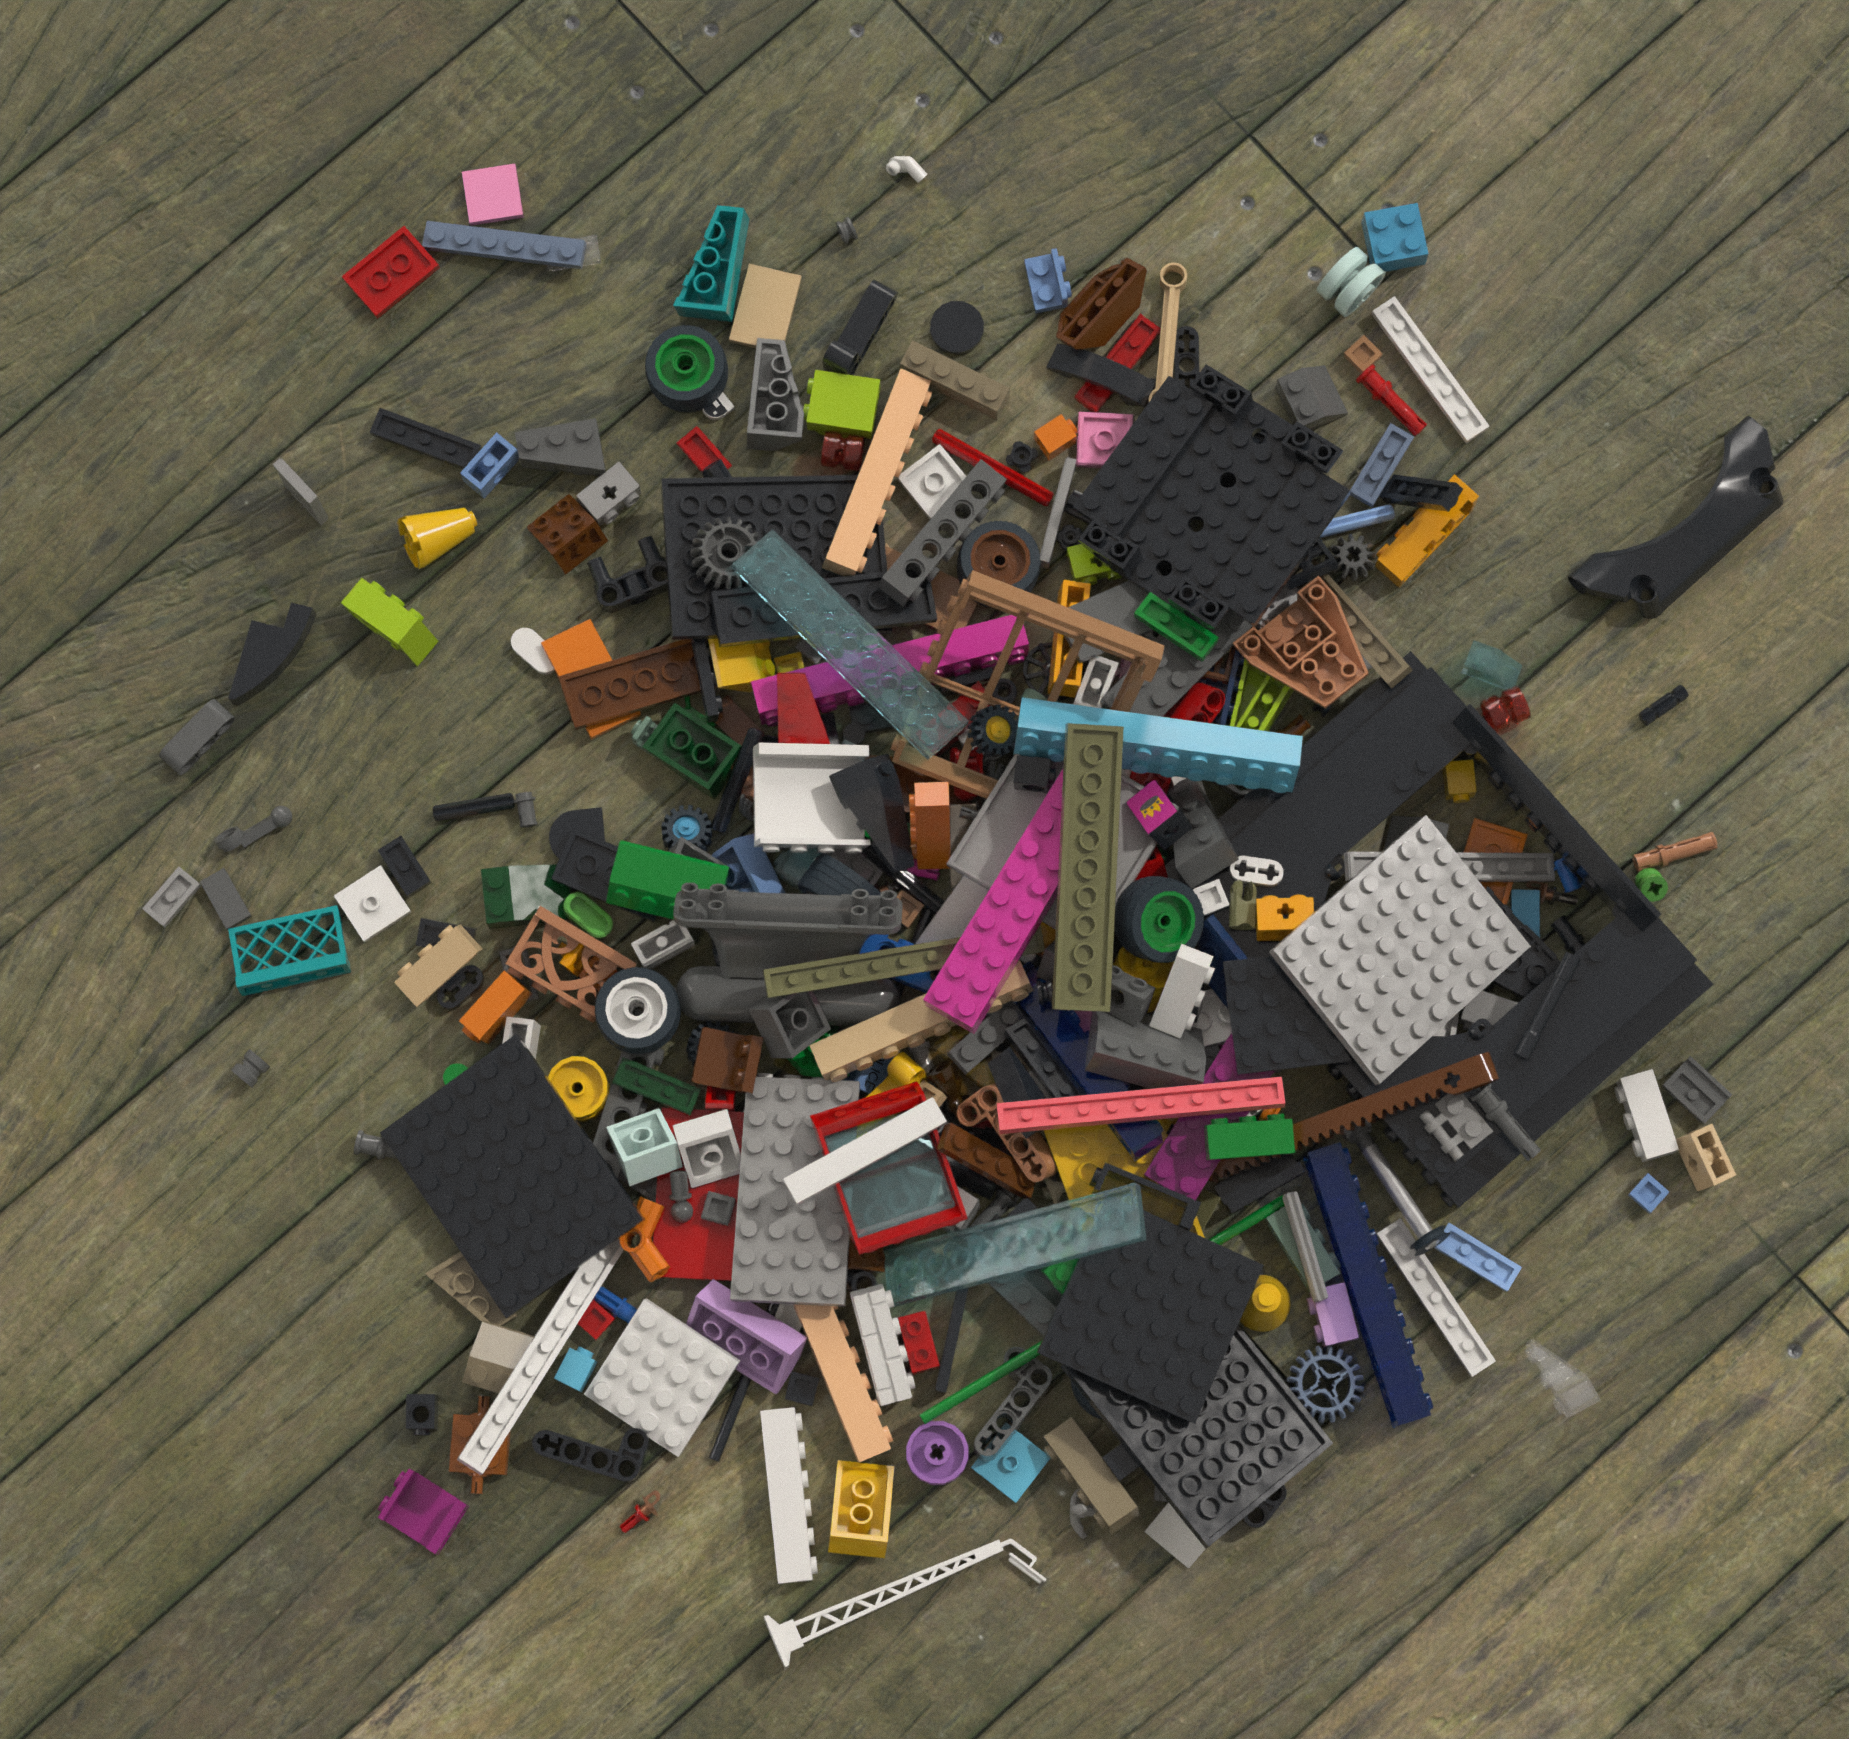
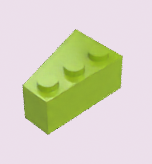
(390, 619)

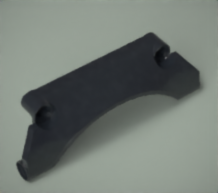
(1668, 565)

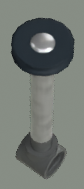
(1427, 1237)

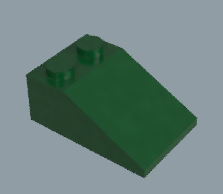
(693, 750)
(517, 892)

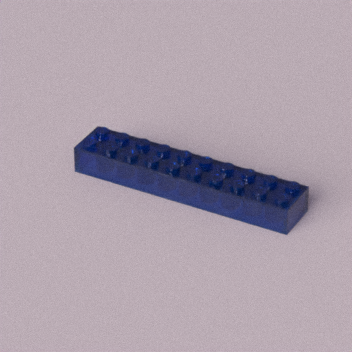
(1367, 1286)

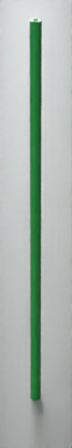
(1031, 1352)

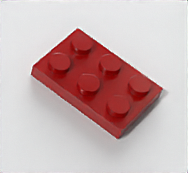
(390, 272)

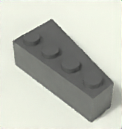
(1206, 846)

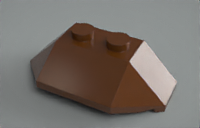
(1102, 306)

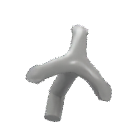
(1078, 1511)

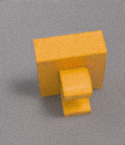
(572, 960)

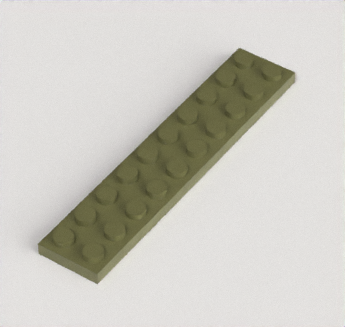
(1087, 867)

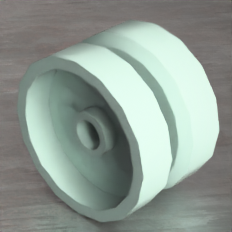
(1350, 281)

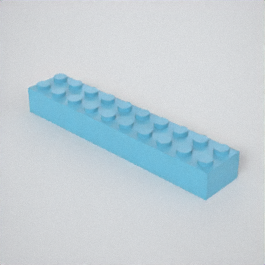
(1168, 745)

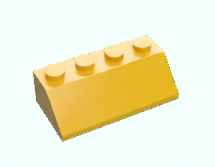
(741, 664)

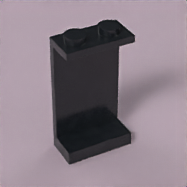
(1190, 1205)

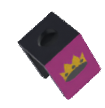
(1157, 813)

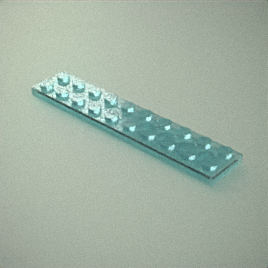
(850, 644)
(1015, 1244)

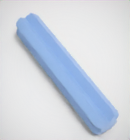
(1359, 520)

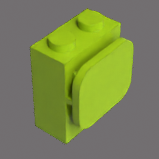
(842, 404)

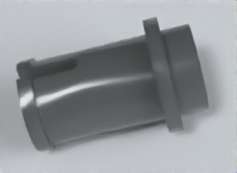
(526, 809)

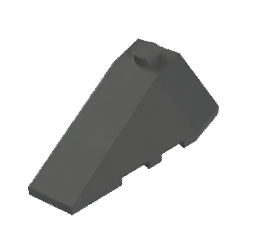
(774, 404)

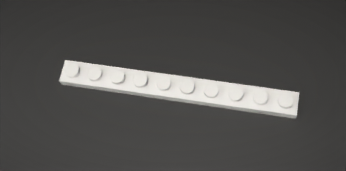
(537, 1359)

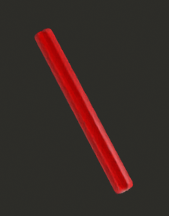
(973, 456)

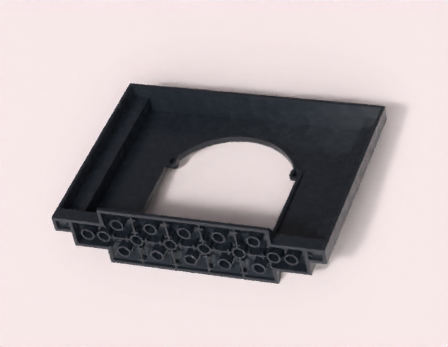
(1629, 974)

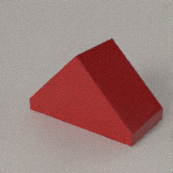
(720, 1099)

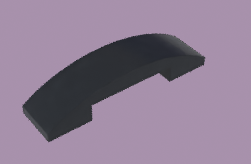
(1102, 373)

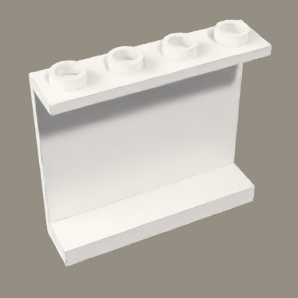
(797, 800)

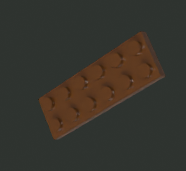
(631, 683)

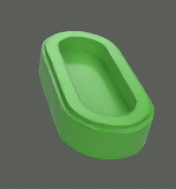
(587, 915)

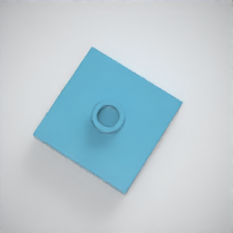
(1014, 1466)

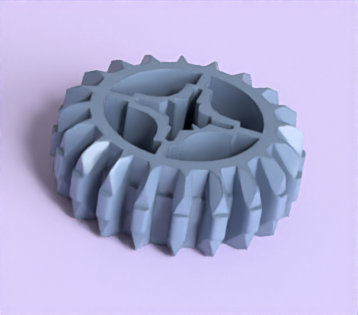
(1318, 1372)

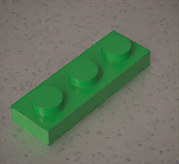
(1176, 627)

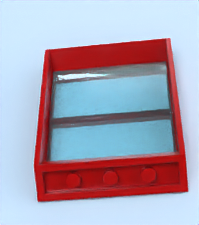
(899, 1194)

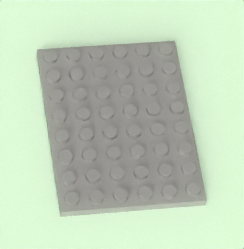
(1400, 949)

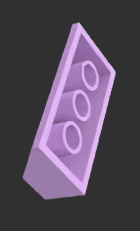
(756, 1338)

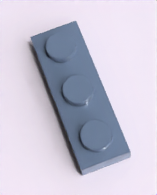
(1381, 465)

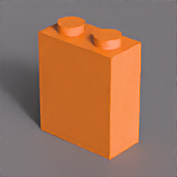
(490, 1011)

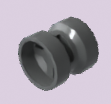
(251, 1069)

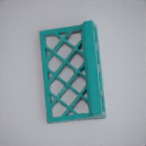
(289, 973)

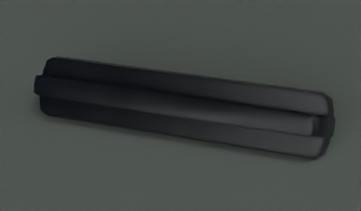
(473, 807)

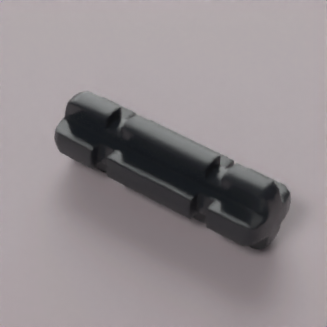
(1663, 705)

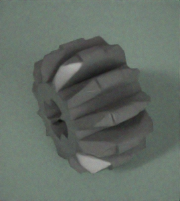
(1363, 561)

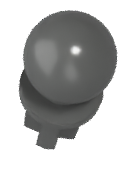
(681, 1210)

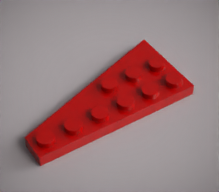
(798, 712)

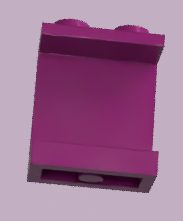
(422, 1510)

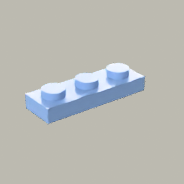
(1479, 1258)

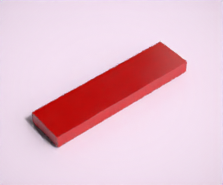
(1126, 352)

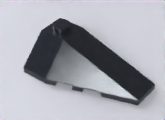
(876, 800)

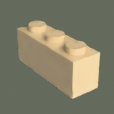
(437, 964)

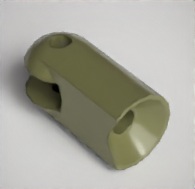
(1242, 909)

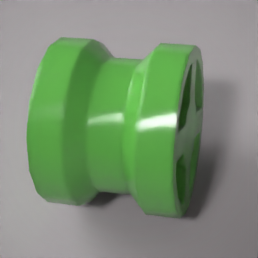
(1645, 880)

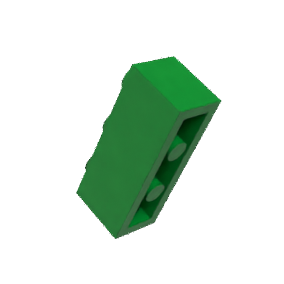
(1249, 1137)

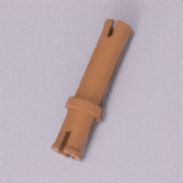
(1665, 854)

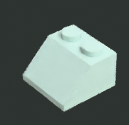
(644, 1146)

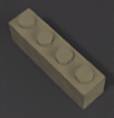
(956, 380)
(1091, 1476)

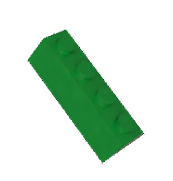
(651, 878)

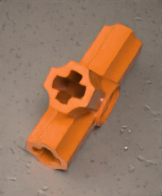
(646, 1253)

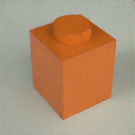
(1056, 436)

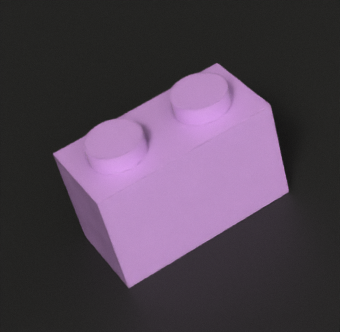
(1333, 1317)

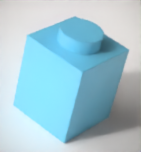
(576, 1368)

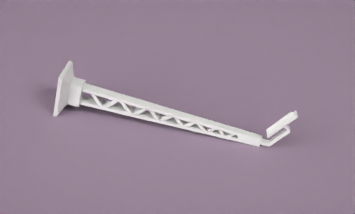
(787, 1638)

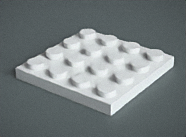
(662, 1377)

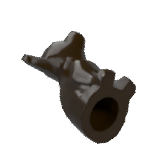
(949, 1081)

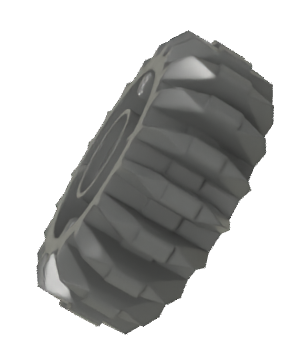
(716, 539)

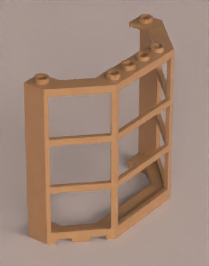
(1025, 606)

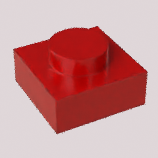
(595, 1320)

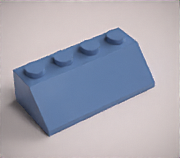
(748, 867)

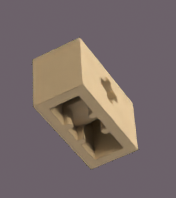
(1705, 1157)

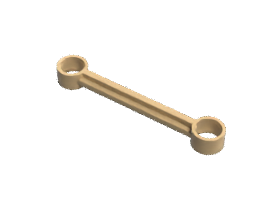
(1168, 324)

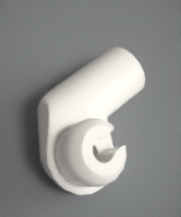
(904, 164)

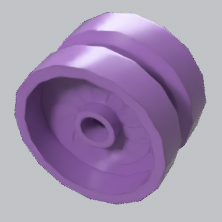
(932, 1436)

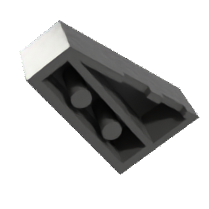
(563, 447)

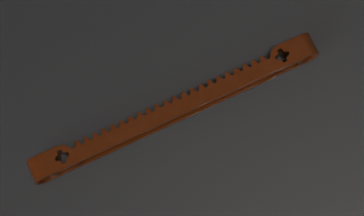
(1473, 1074)

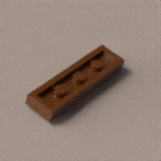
(985, 1160)

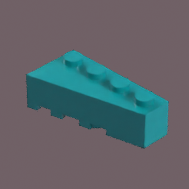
(716, 270)

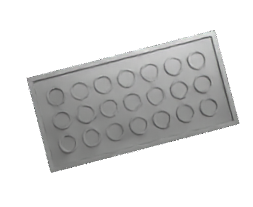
(781, 1247)

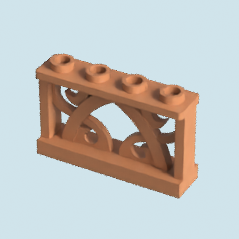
(554, 928)

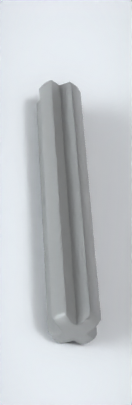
(1305, 1246)

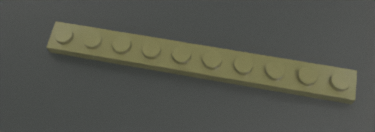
(868, 966)

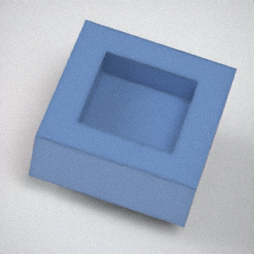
(1648, 1193)

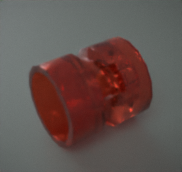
(851, 455)
(1496, 713)

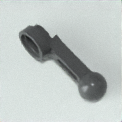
(232, 837)

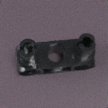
(634, 585)

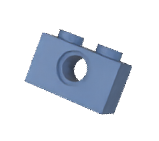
(490, 465)

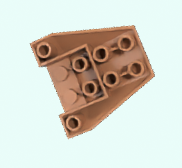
(1308, 647)

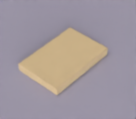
(765, 305)

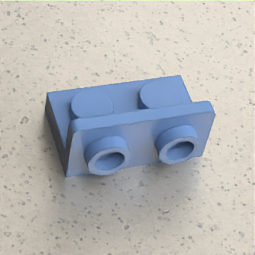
(1047, 281)

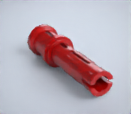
(1383, 391)

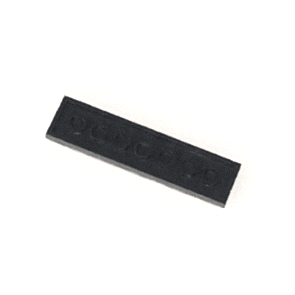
(748, 619)

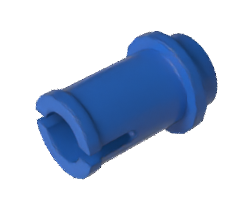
(1569, 881)

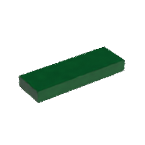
(656, 1086)

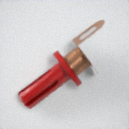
(642, 1512)

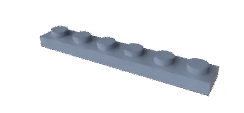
(504, 245)

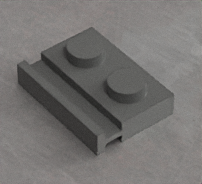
(1696, 1090)

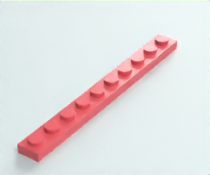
(1140, 1105)

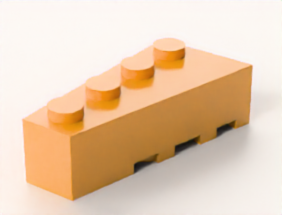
(1423, 536)

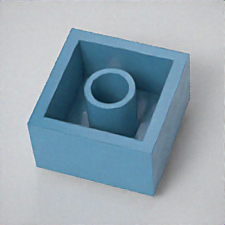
(1395, 237)

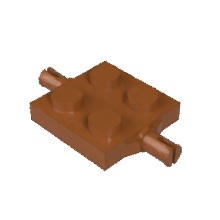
(462, 1430)

